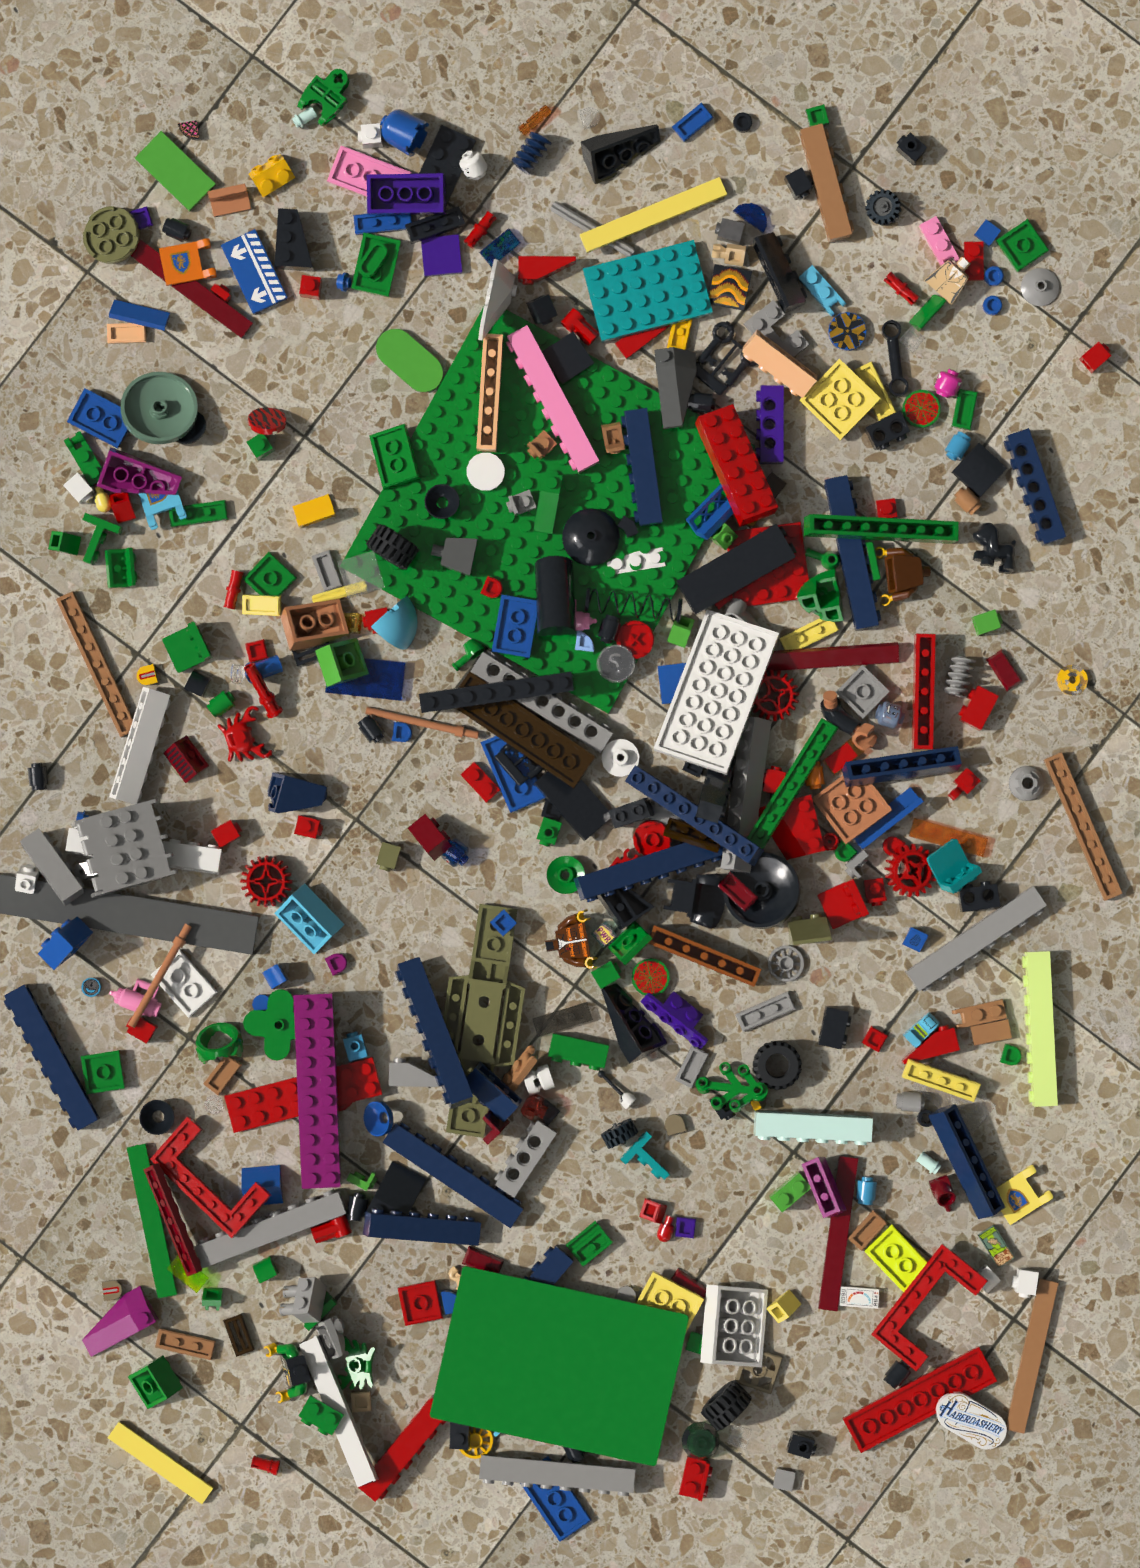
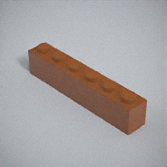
(704, 956)

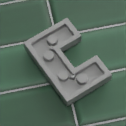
(766, 319)

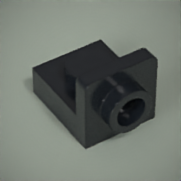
(721, 1113)

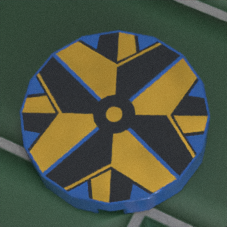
(847, 331)

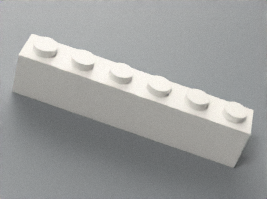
(140, 746)

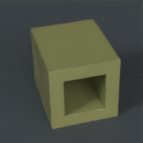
(388, 856)

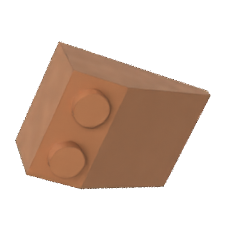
(313, 624)

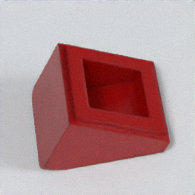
(653, 1211)

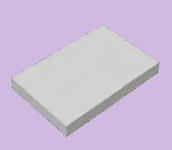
(186, 984)

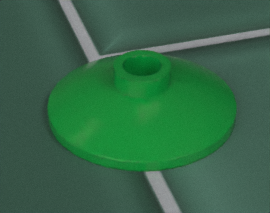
(555, 871)

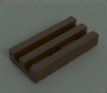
(233, 1319)

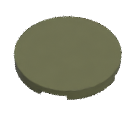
(111, 235)

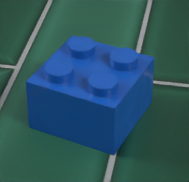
(64, 942)

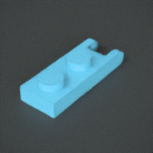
(820, 289)

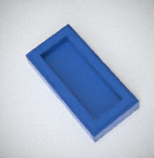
(692, 122)

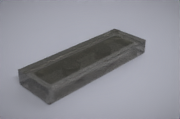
(562, 1019)

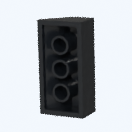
(779, 271)

